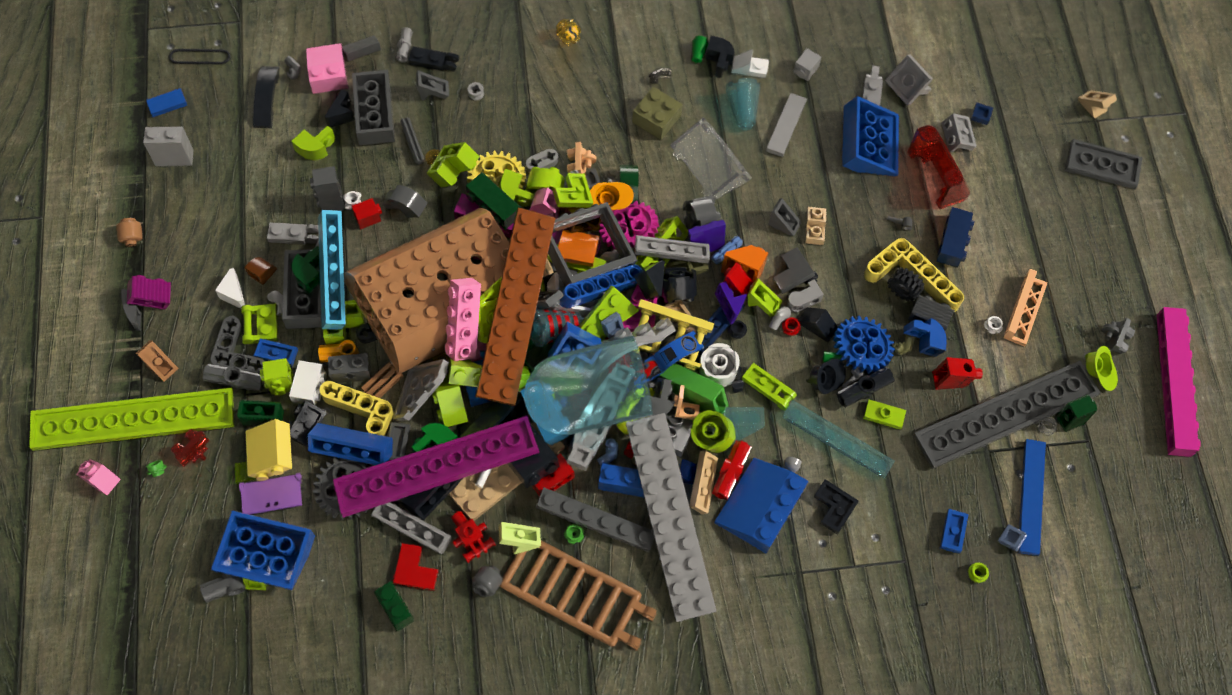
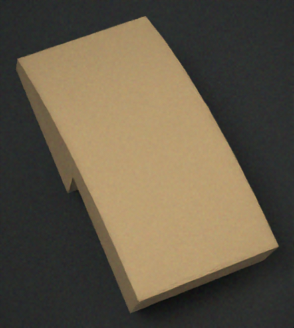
(815, 226)

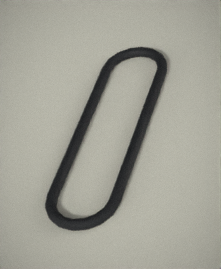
(199, 50)

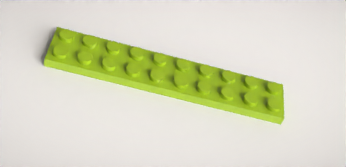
(131, 419)

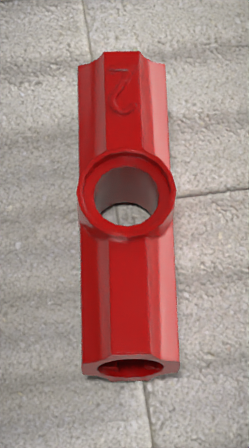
(731, 470)

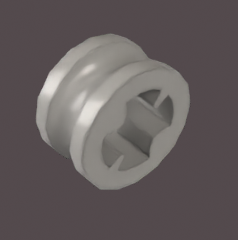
(475, 86)

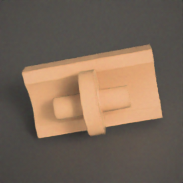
(582, 158)

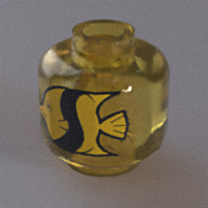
(568, 31)

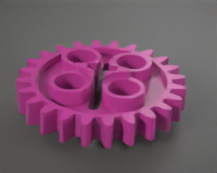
(641, 219)

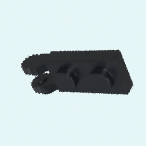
(433, 59)

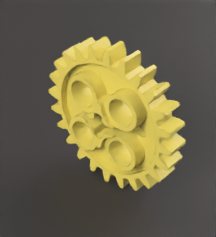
(498, 164)

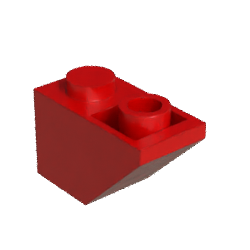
(738, 280)

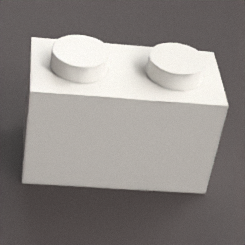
(307, 383)

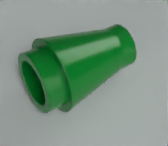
(699, 47)

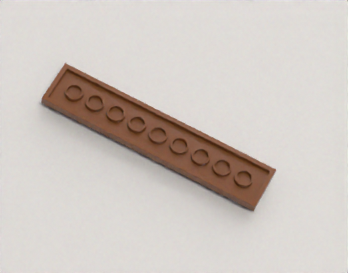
(515, 307)

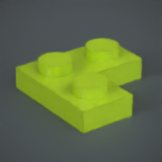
(576, 194)

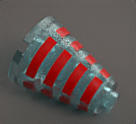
(549, 323)

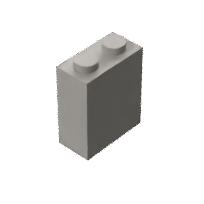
(168, 146)

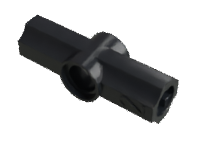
(856, 392)

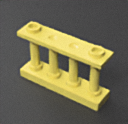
(684, 321)

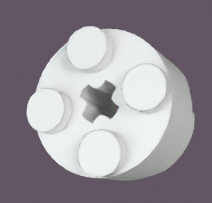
(720, 355)

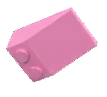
(326, 68)

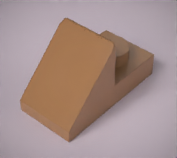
(156, 360)

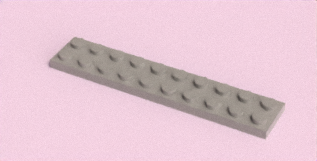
(670, 517)

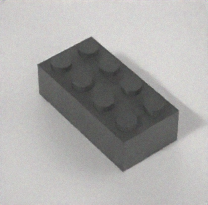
(373, 107)
(299, 307)

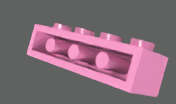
(463, 319)

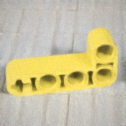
(355, 405)

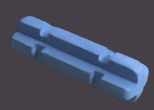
(717, 257)

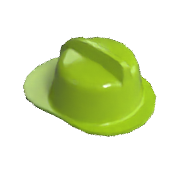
(1101, 366)

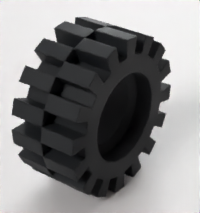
(905, 284)

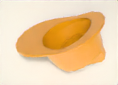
(617, 194)

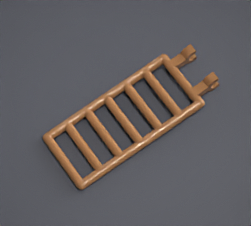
(576, 621)

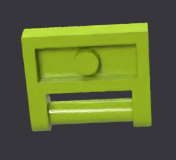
(266, 323)

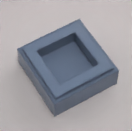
(612, 325)
(1012, 538)

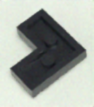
(840, 505)

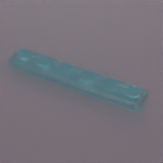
(838, 439)

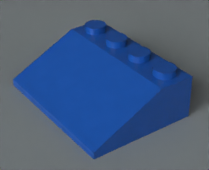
(870, 138)
(761, 503)
(263, 550)

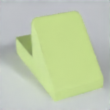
(519, 536)

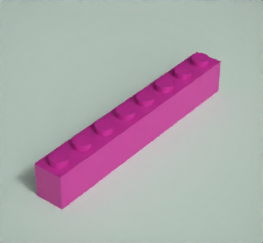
(1177, 382)

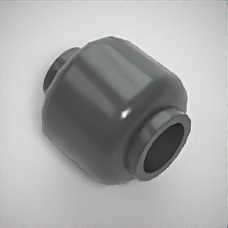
(487, 581)

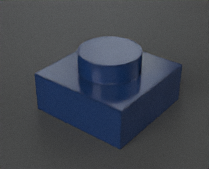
(982, 113)

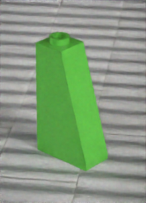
(697, 388)

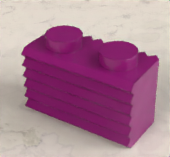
(148, 292)

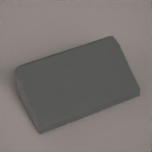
(361, 48)

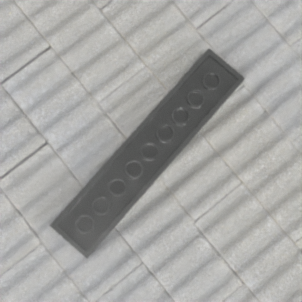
(1004, 414)

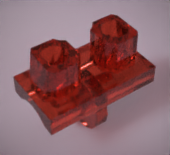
(193, 450)

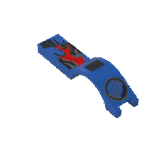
(670, 355)

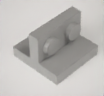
(909, 80)

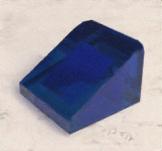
(688, 471)

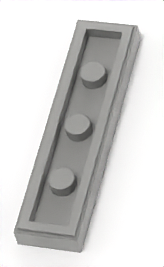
(786, 125)
(672, 249)

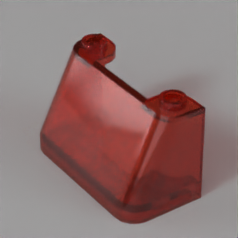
(931, 147)

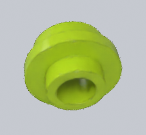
(980, 567)

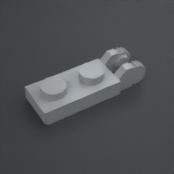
(292, 233)

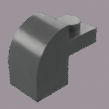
(405, 200)
(660, 399)

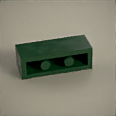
(491, 197)

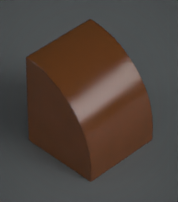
(260, 270)

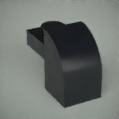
(720, 51)

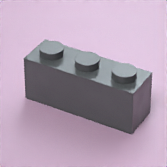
(327, 189)

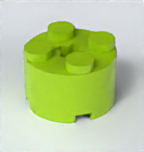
(543, 178)
(702, 429)

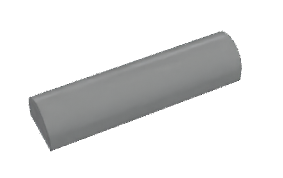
(412, 526)

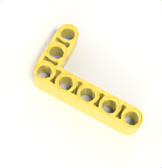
(922, 267)

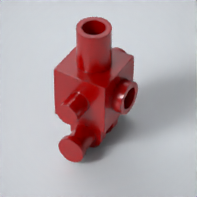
(470, 536)

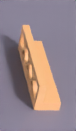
(1021, 308)

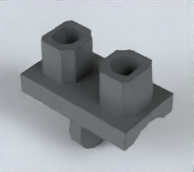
(1116, 333)

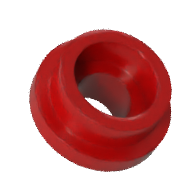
(791, 322)

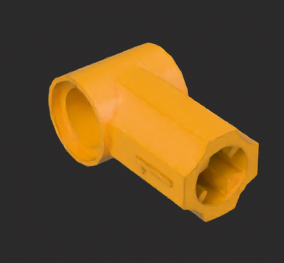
(326, 351)

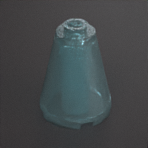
(744, 101)

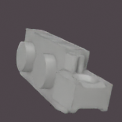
(873, 86)

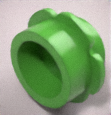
(156, 468)
(574, 529)

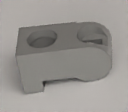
(806, 298)

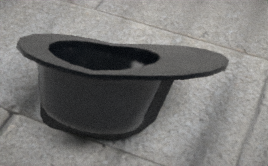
(827, 376)

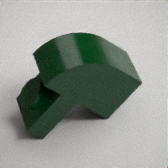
(630, 175)
(305, 269)

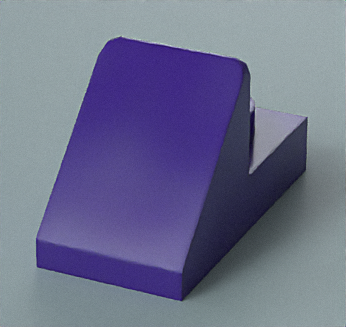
(730, 304)

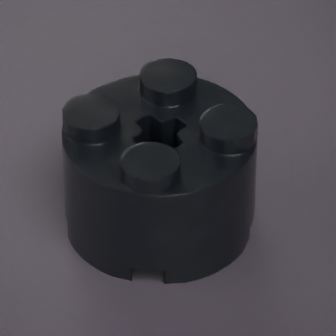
(679, 285)

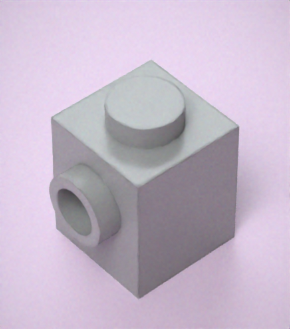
(807, 64)

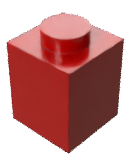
(367, 213)

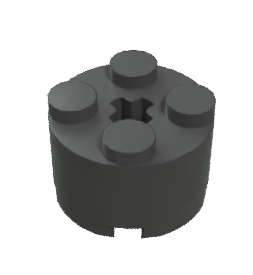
(700, 212)

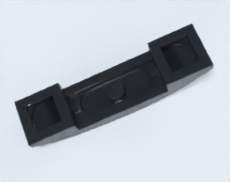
(264, 96)

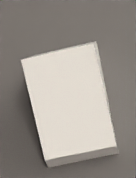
(230, 290)

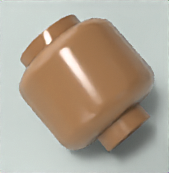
(129, 231)

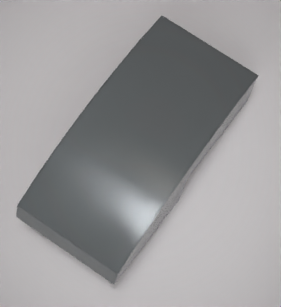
(131, 311)

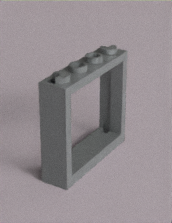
(615, 232)

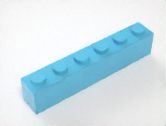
(331, 269)

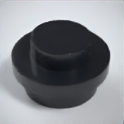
(737, 330)

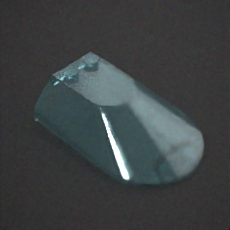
(589, 388)

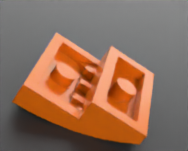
(578, 247)

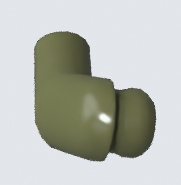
(904, 347)

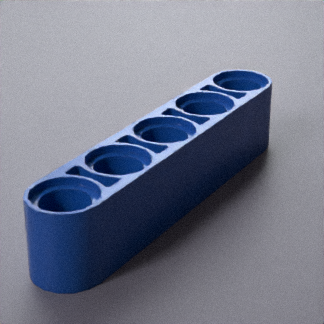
(596, 286)

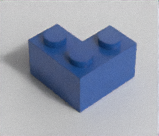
(572, 339)

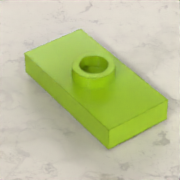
(884, 414)

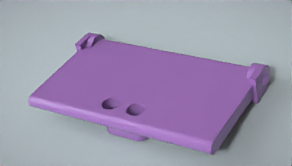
(280, 490)

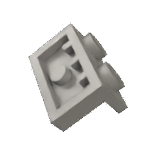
(958, 133)

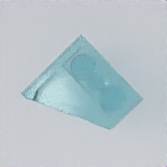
(745, 420)

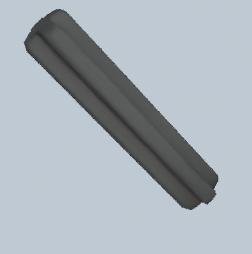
(412, 141)

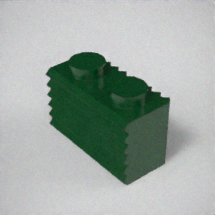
(259, 412)
(1076, 412)
(394, 606)

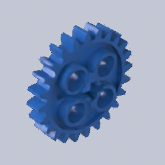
(863, 344)

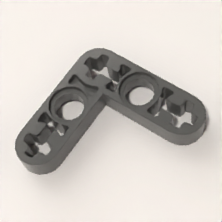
(228, 352)

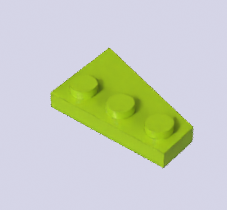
(609, 303)

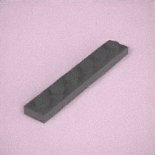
(595, 519)

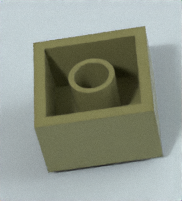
(657, 113)

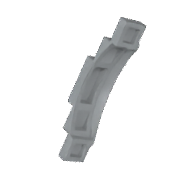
(645, 333)
(585, 447)

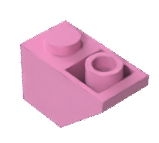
(98, 476)

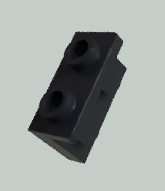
(304, 421)

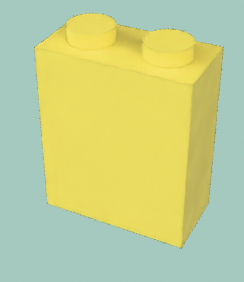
(268, 450)

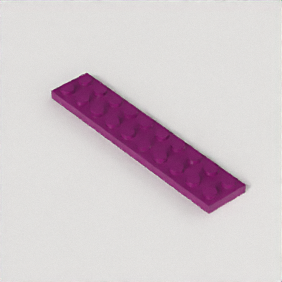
(435, 466)

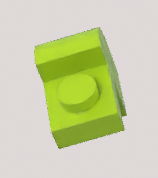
(313, 147)
(509, 184)

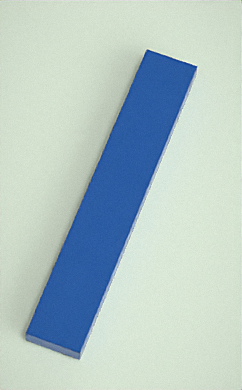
(1032, 496)

